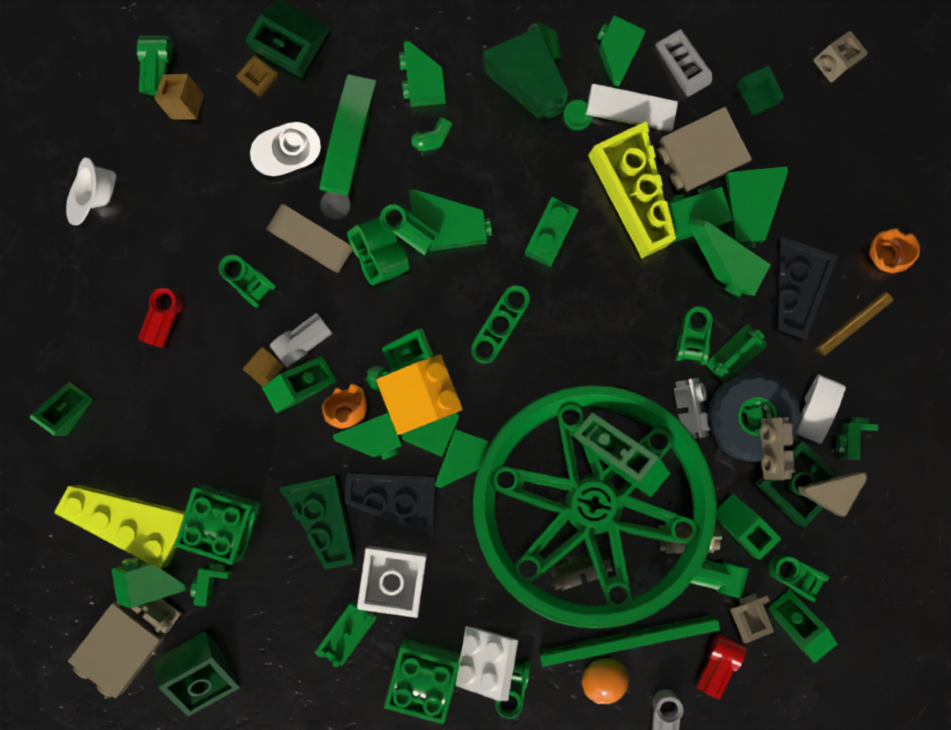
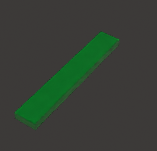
(628, 640)

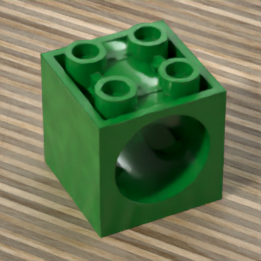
(217, 524)
(423, 681)

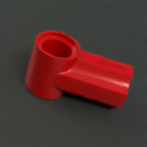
(160, 321)
(724, 658)

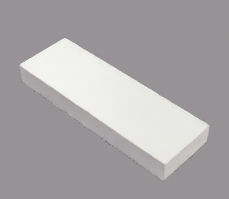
(631, 107)

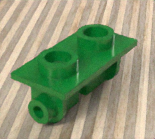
(736, 353)

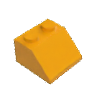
(419, 394)

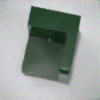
(760, 90)

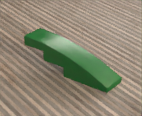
(347, 135)

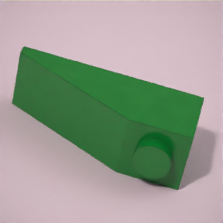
(729, 260)
(622, 454)

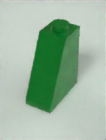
(752, 202)
(456, 222)

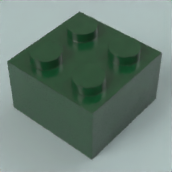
(785, 493)

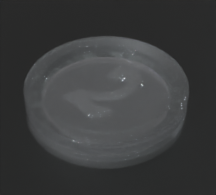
(335, 205)

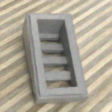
(702, 72)

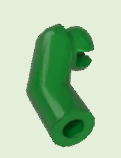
(551, 39)
(432, 139)

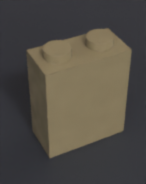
(703, 151)
(115, 650)

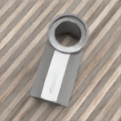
(295, 344)
(666, 720)

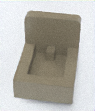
(752, 618)

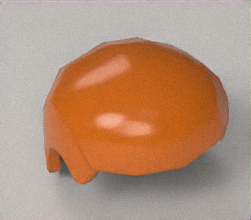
(894, 250)
(345, 407)
(605, 680)

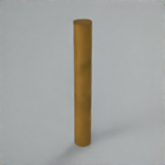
(855, 323)

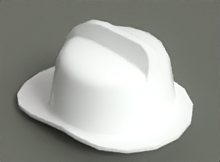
(285, 148)
(90, 189)

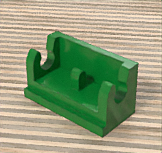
(346, 634)

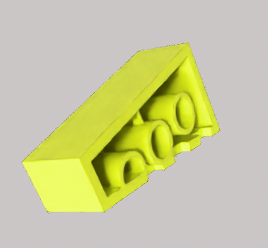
(635, 188)
(126, 522)

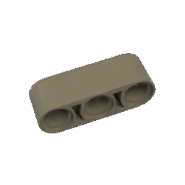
(309, 238)

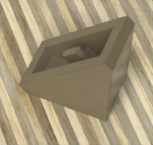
(835, 493)

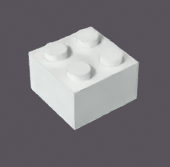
(392, 581)

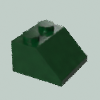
(195, 674)

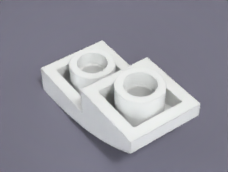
(820, 408)

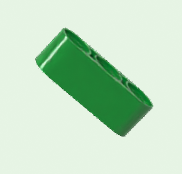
(505, 311)

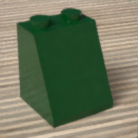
(527, 73)

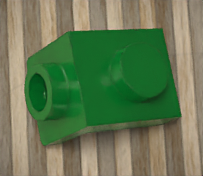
(849, 441)
(203, 586)

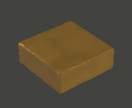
(257, 75)
(263, 367)

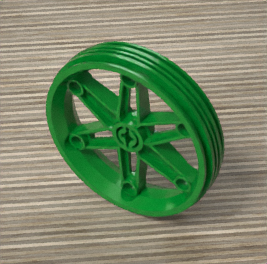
(663, 425)

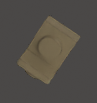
(840, 56)

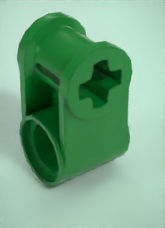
(249, 283)
(694, 338)
(801, 577)
(517, 689)

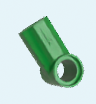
(154, 56)
(411, 229)
(724, 577)

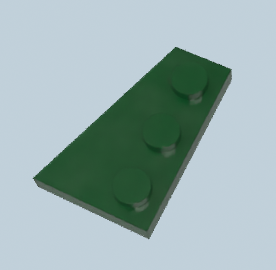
(323, 516)

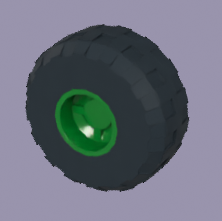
(738, 411)

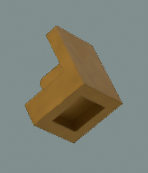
(179, 96)

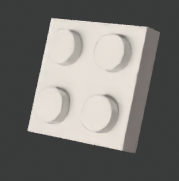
(486, 663)

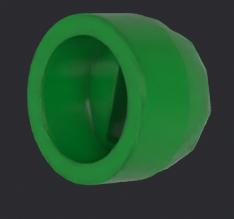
(373, 374)

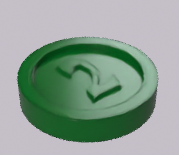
(575, 115)

